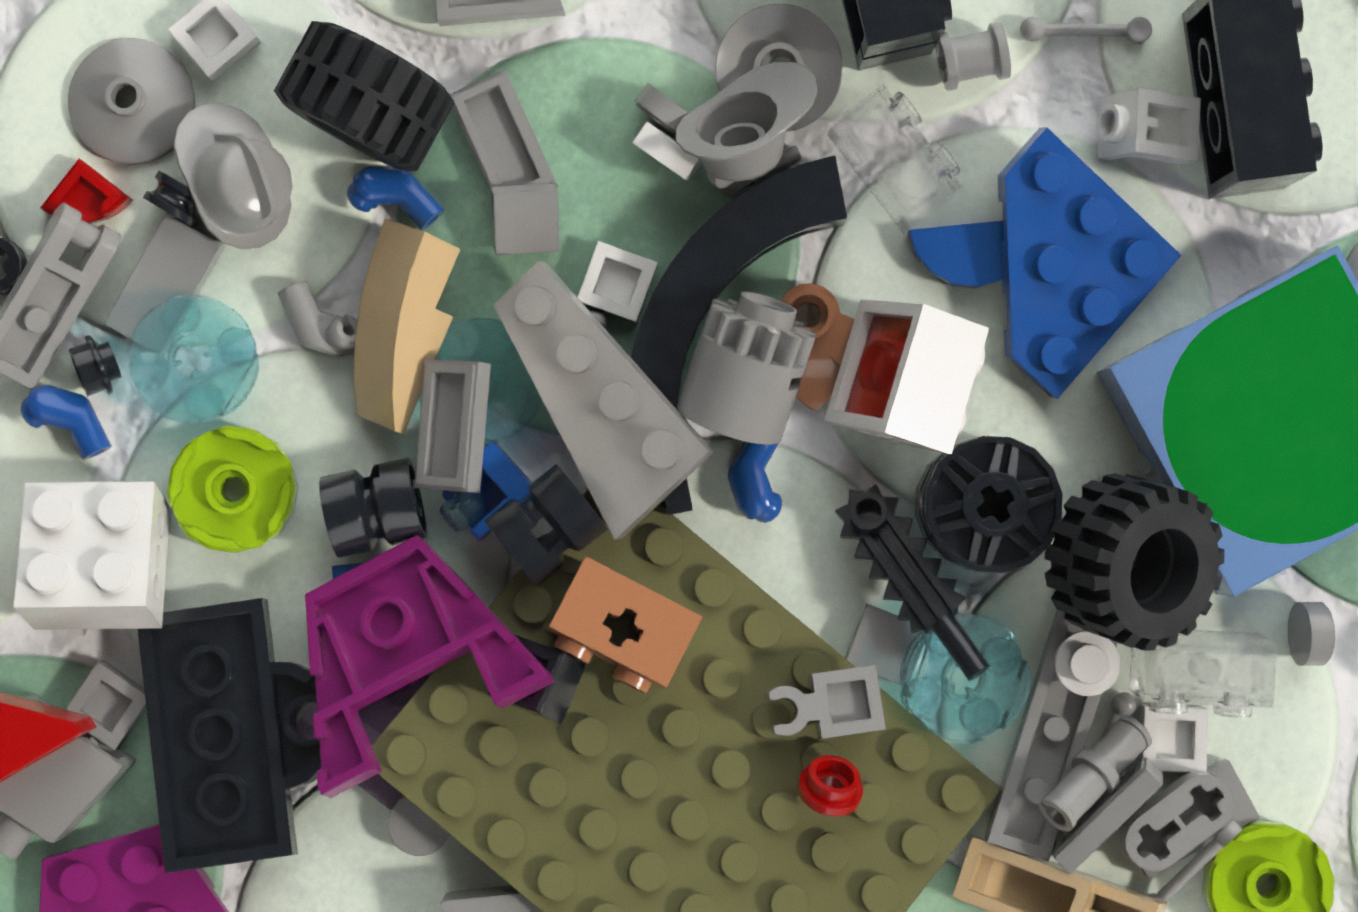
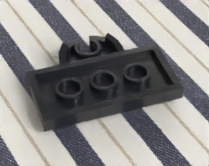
(224, 735)

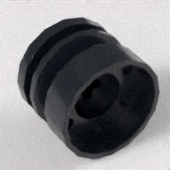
(952, 492)

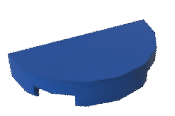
(961, 253)

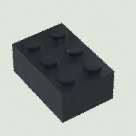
(1251, 94)

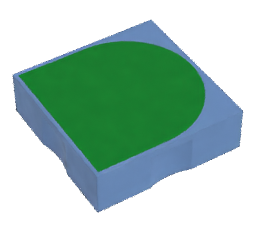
(1257, 416)

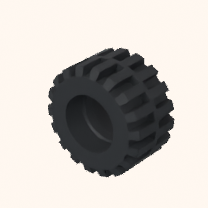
(364, 95)
(1171, 572)

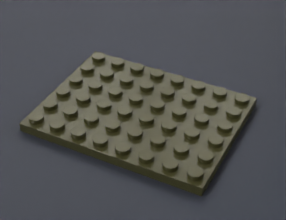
(684, 787)

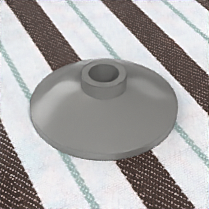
(788, 33)
(149, 125)

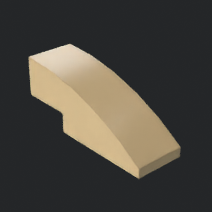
(399, 322)
(1016, 882)

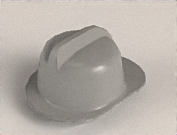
(745, 124)
(233, 175)

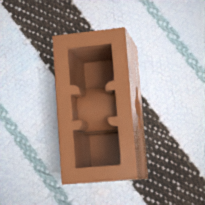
(660, 622)

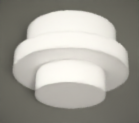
(1087, 663)

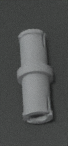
(1095, 773)

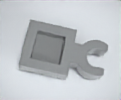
(839, 703)

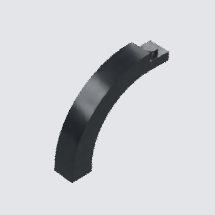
(735, 237)

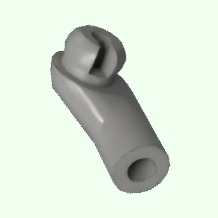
(316, 328)

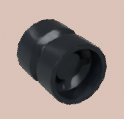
(372, 507)
(566, 512)

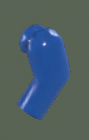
(393, 186)
(67, 411)
(751, 485)

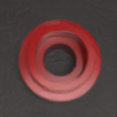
(831, 786)

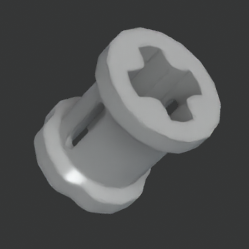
(973, 56)

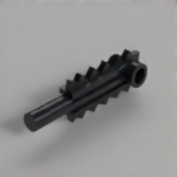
(927, 600)

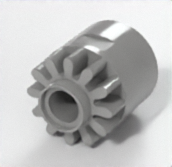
(747, 369)

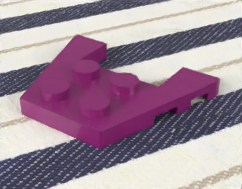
(389, 628)
(123, 877)

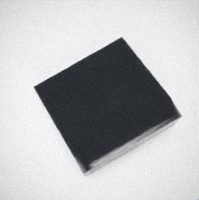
(553, 700)

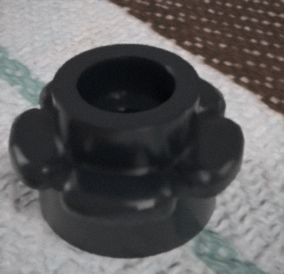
(95, 366)

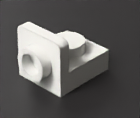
(1149, 126)

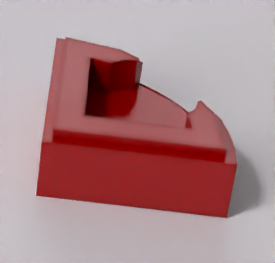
(88, 193)

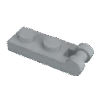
(51, 294)

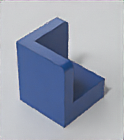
(499, 483)

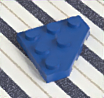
(1069, 261)

